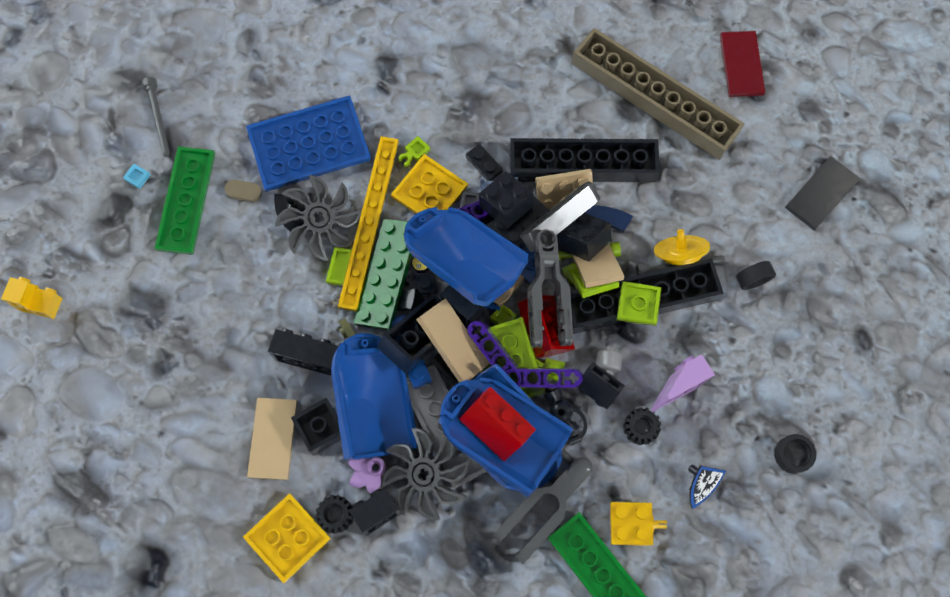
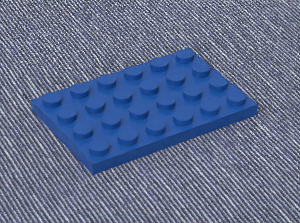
(308, 143)

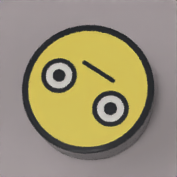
(418, 266)

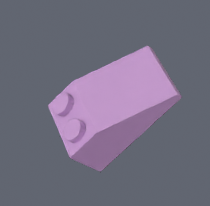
(687, 378)

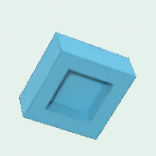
(136, 176)

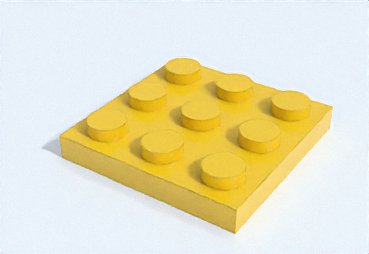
(429, 187)
(286, 538)

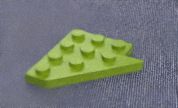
(516, 341)

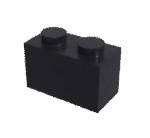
(600, 386)

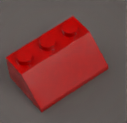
(550, 333)
(497, 424)

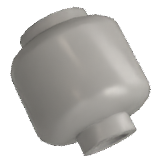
(609, 360)

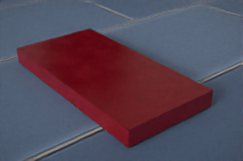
(742, 64)

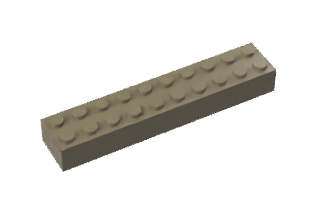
(657, 93)

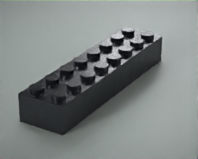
(607, 158)
(680, 288)

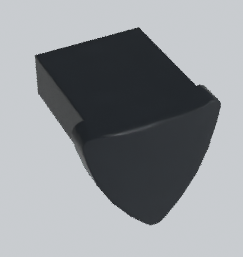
(410, 300)

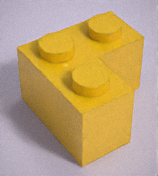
(31, 299)

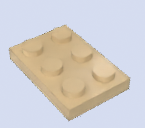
(556, 187)

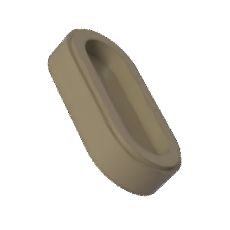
(243, 190)

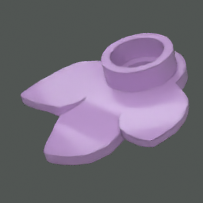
(365, 475)

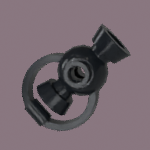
(557, 403)

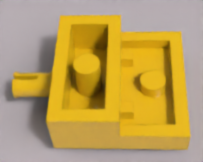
(633, 524)

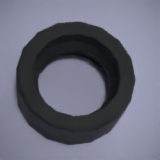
(756, 275)
(806, 444)

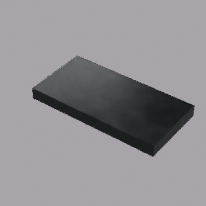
(822, 193)

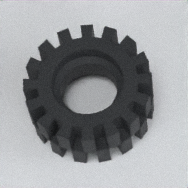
(633, 434)
(322, 510)

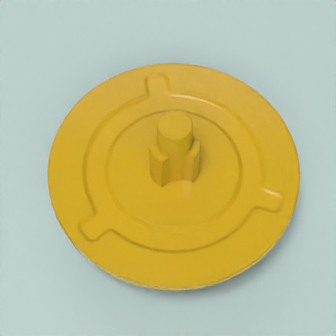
(682, 249)

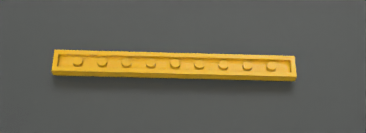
(368, 224)

